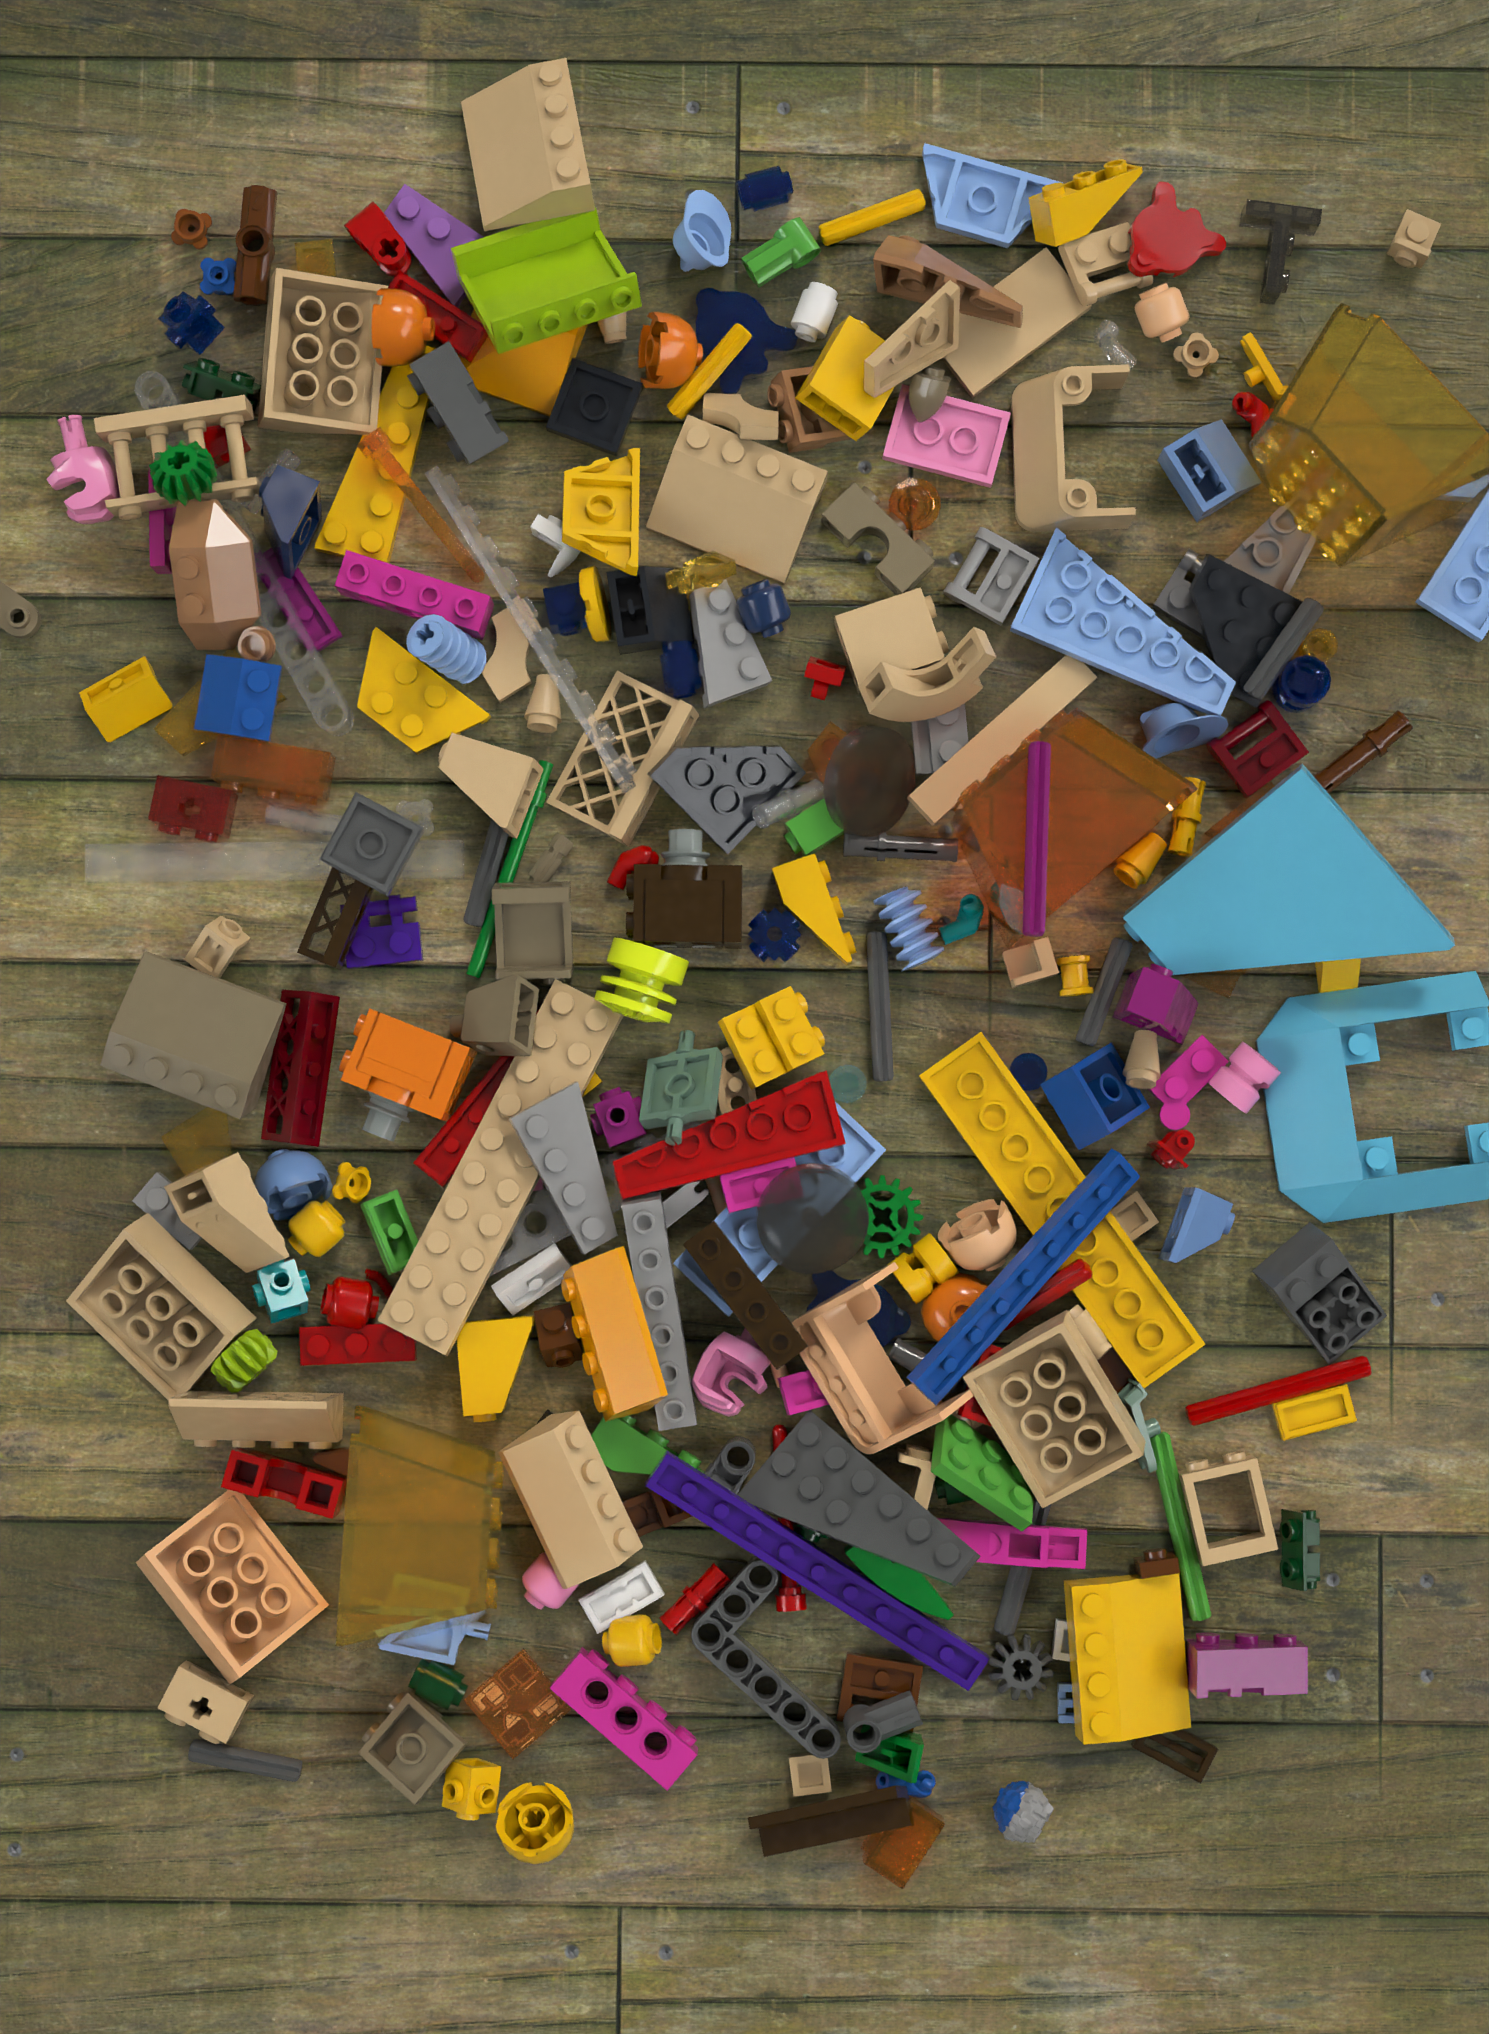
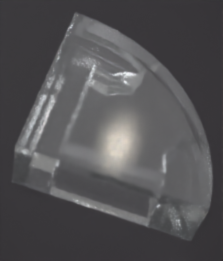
(1011, 906)

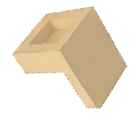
(1030, 962)

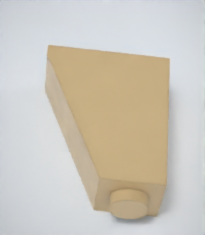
(493, 778)

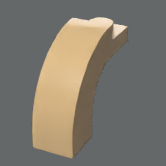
(929, 691)

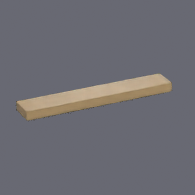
(1001, 737)

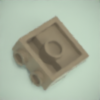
(411, 1746)

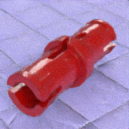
(694, 1599)

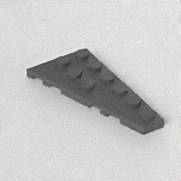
(842, 1495)

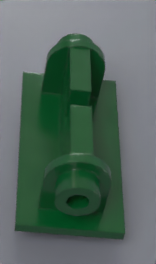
(208, 379)
(1299, 1567)

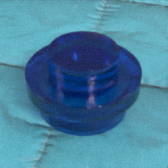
(1029, 1071)

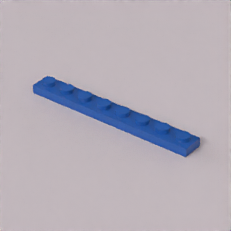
(1023, 1277)

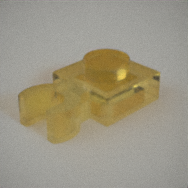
(706, 570)

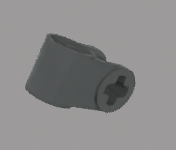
(730, 1474)

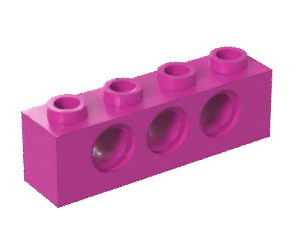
(413, 593)
(661, 1764)

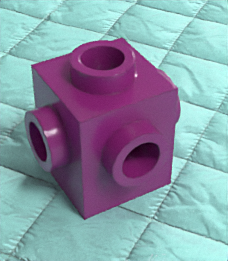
(603, 1121)

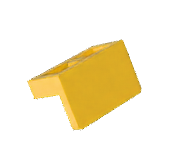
(125, 700)

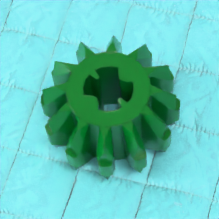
(183, 472)

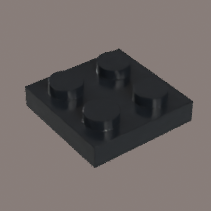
(594, 407)

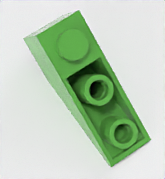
(633, 1450)

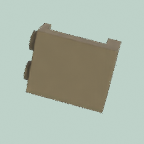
(533, 930)

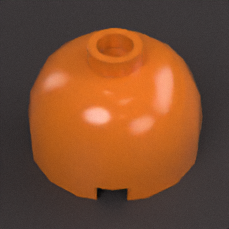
(400, 327)
(668, 351)
(949, 1303)

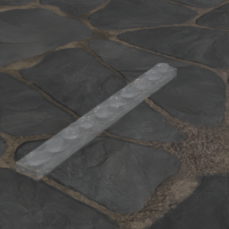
(540, 640)
(249, 862)

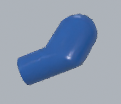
(920, 1789)

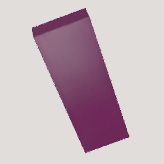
(307, 604)

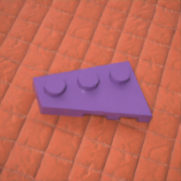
(429, 237)

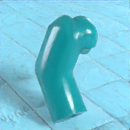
(967, 920)

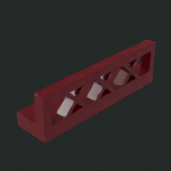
(305, 1068)

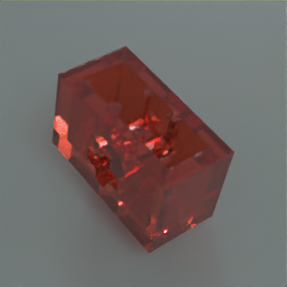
(175, 795)

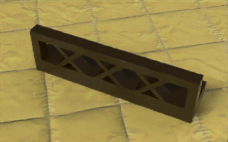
(345, 925)
(833, 1820)

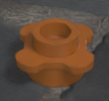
(187, 218)

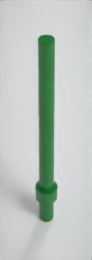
(508, 873)

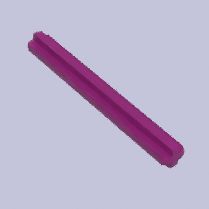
(1036, 839)

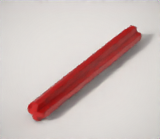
(1278, 1390)

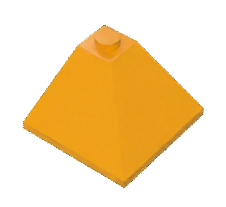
(527, 374)

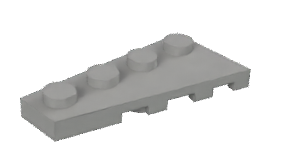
(566, 1159)

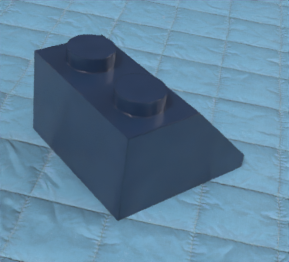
(290, 515)

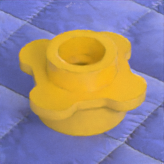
(359, 1184)

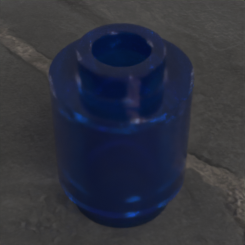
(764, 188)
(680, 669)

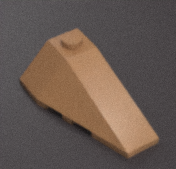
(917, 272)

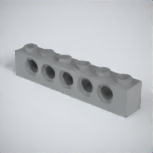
(659, 1299)

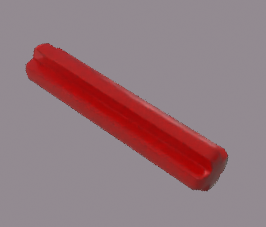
(1054, 1288)

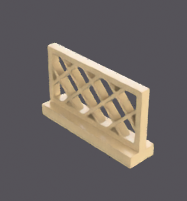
(637, 801)

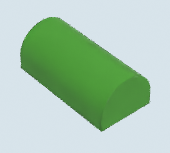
(390, 1230)

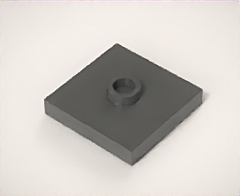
(372, 844)

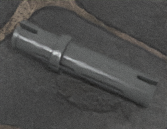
(900, 847)

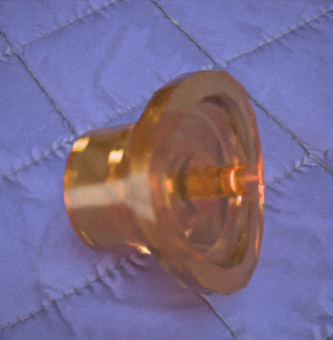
(915, 503)

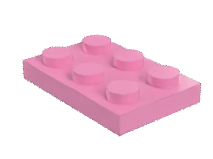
(956, 442)

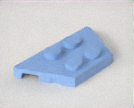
(979, 196)

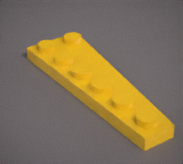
(369, 501)

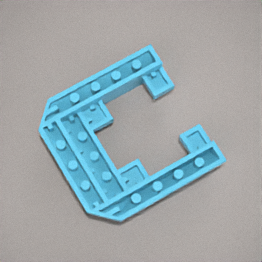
(1311, 1106)

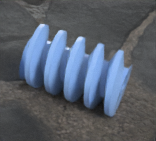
(446, 648)
(908, 926)

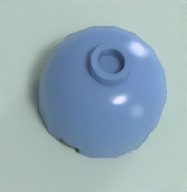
(291, 1181)

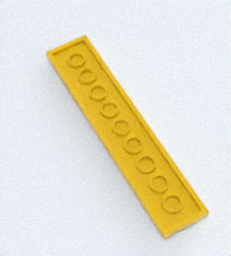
(1036, 1179)

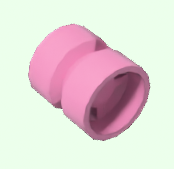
(1244, 1077)

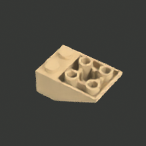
(228, 1213)

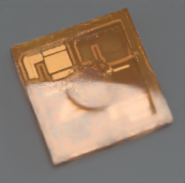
(517, 1703)

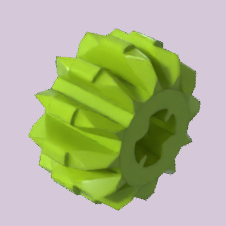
(244, 1360)

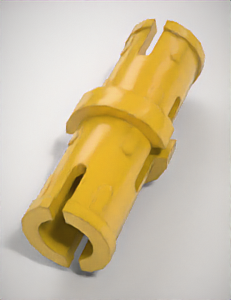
(1186, 819)

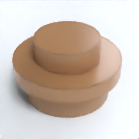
(257, 644)

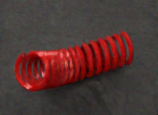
(373, 1275)

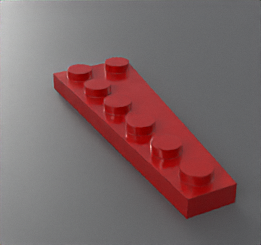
(764, 1131)

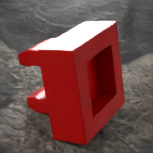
(824, 674)

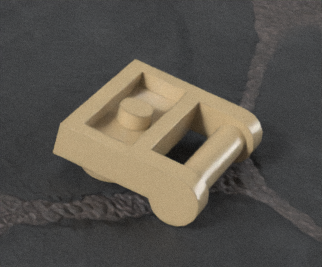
(1098, 254)

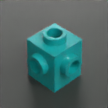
(282, 1290)

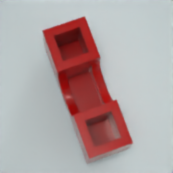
(284, 1479)

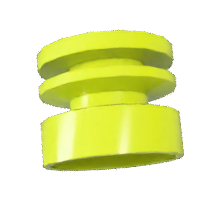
(641, 980)

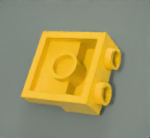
(772, 1037)

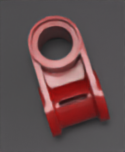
(378, 237)

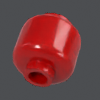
(349, 1303)

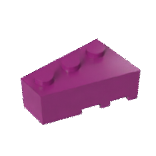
(1157, 1003)

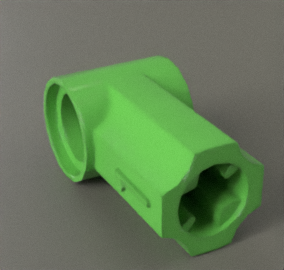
(789, 248)

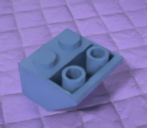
(1208, 469)

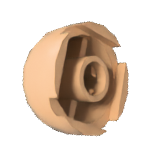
(980, 1237)

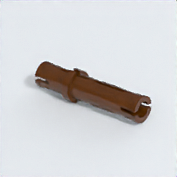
(1369, 747)

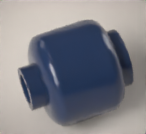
(763, 608)

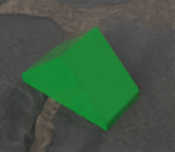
(895, 1755)

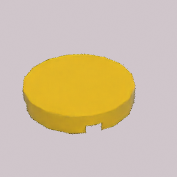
(596, 604)

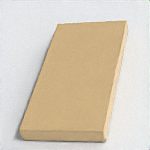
(992, 348)

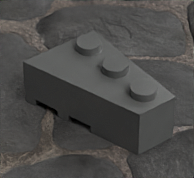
(456, 404)

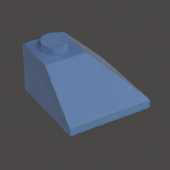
(1196, 1224)

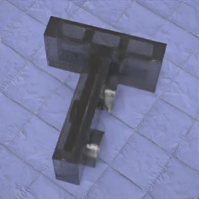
(1281, 222)

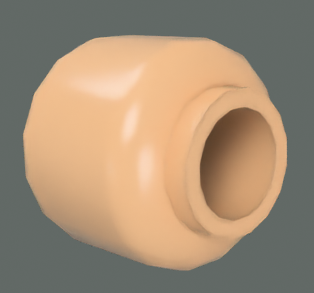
(1162, 312)

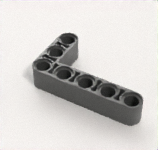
(757, 1664)

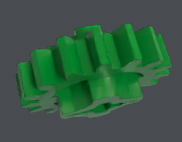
(895, 1203)

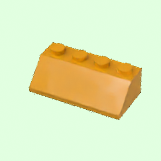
(613, 1335)

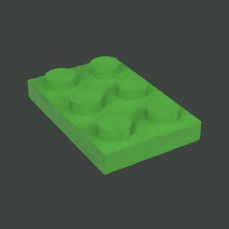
(981, 1471)

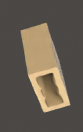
(891, 632)

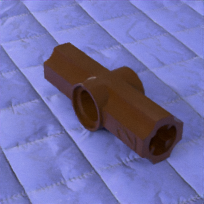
(256, 224)

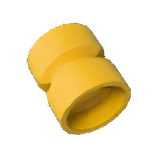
(923, 1268)

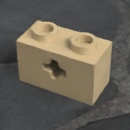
(226, 1703)

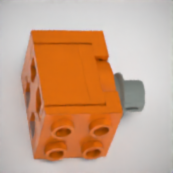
(404, 1071)

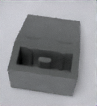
(1320, 1292)

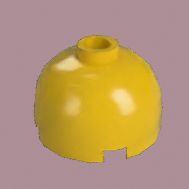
(535, 1823)

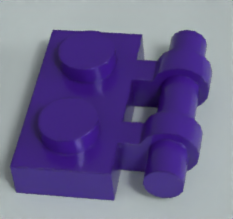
(388, 943)

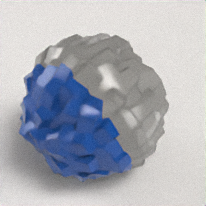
(1021, 1811)

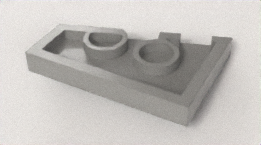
(726, 649)

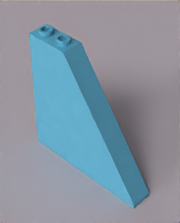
(1283, 889)

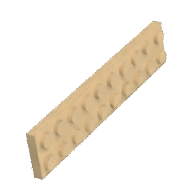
(495, 1174)

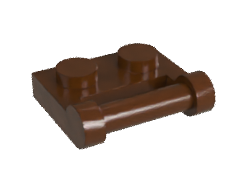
(877, 1679)

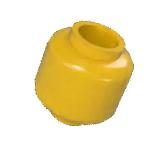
(316, 1228)
(632, 1640)

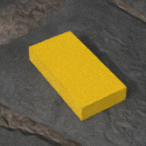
(1314, 1412)

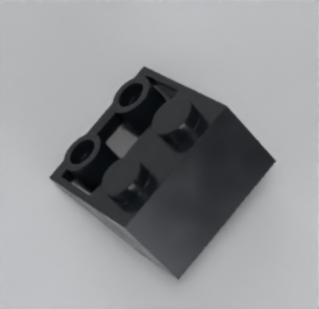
(647, 611)

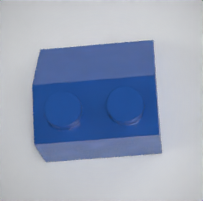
(238, 697)
(1094, 1097)

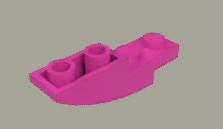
(1033, 1547)

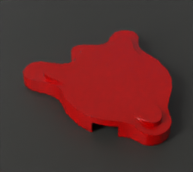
(1169, 238)

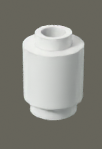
(814, 312)

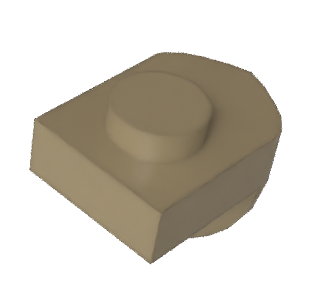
(928, 392)

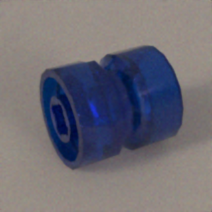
(1302, 684)

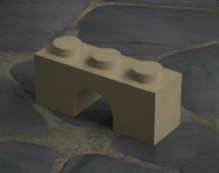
(857, 515)

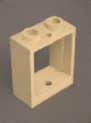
(1233, 1547)

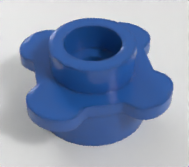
(218, 286)

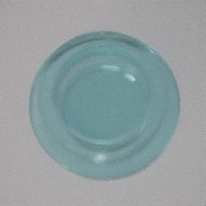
(848, 1083)

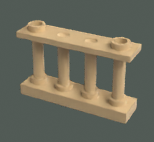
(156, 426)

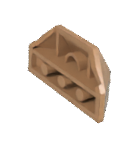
(212, 575)

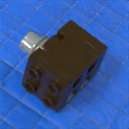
(685, 898)

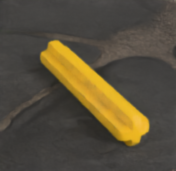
(872, 217)
(709, 371)

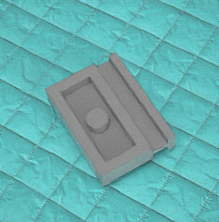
(938, 739)

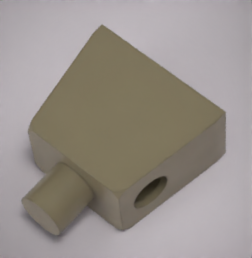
(499, 1018)

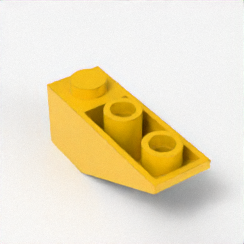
(1074, 208)
(807, 899)

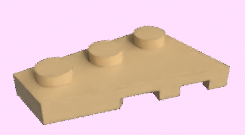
(916, 343)

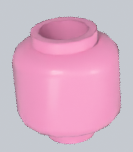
(543, 1585)

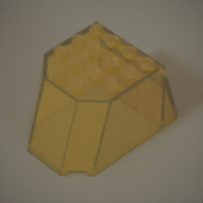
(1367, 441)
(416, 1532)

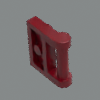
(1264, 759)

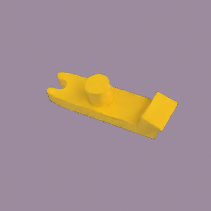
(1262, 368)

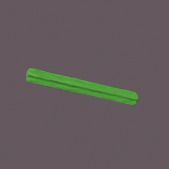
(1180, 1528)

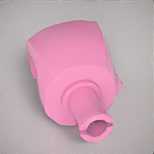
(84, 464)
(726, 1360)

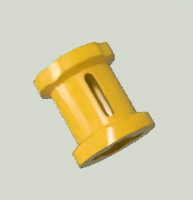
(1074, 975)

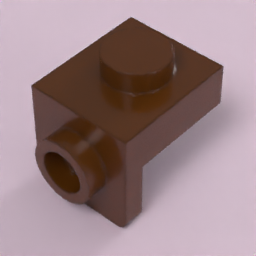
(556, 1336)
(1156, 1563)

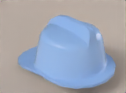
(703, 233)

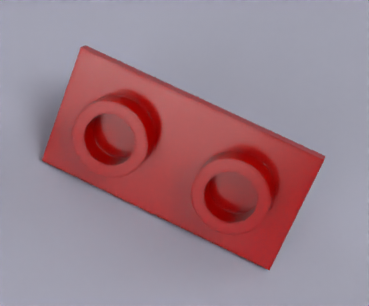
(1172, 1149)

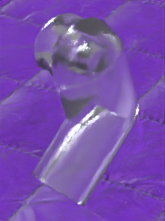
(1111, 348)

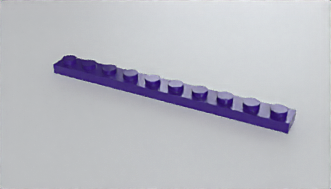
(817, 1570)

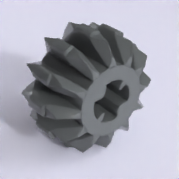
(1006, 1671)

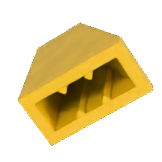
(489, 1363)

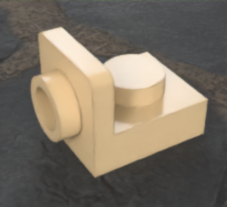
(1413, 240)
(216, 946)

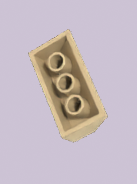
(570, 1498)

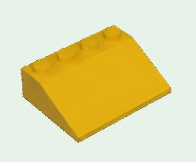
(1126, 1657)

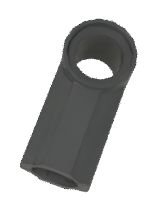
(885, 1718)

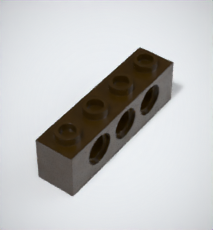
(745, 1295)

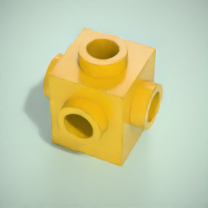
(471, 1787)

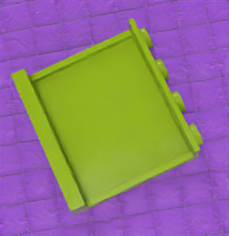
(544, 279)

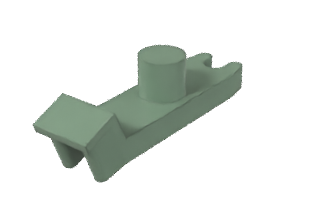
(1131, 1397)

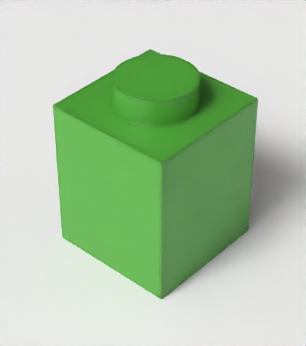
(811, 830)

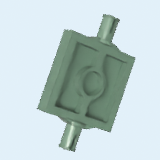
(681, 1088)

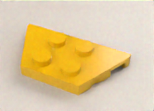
(603, 510)
(412, 698)

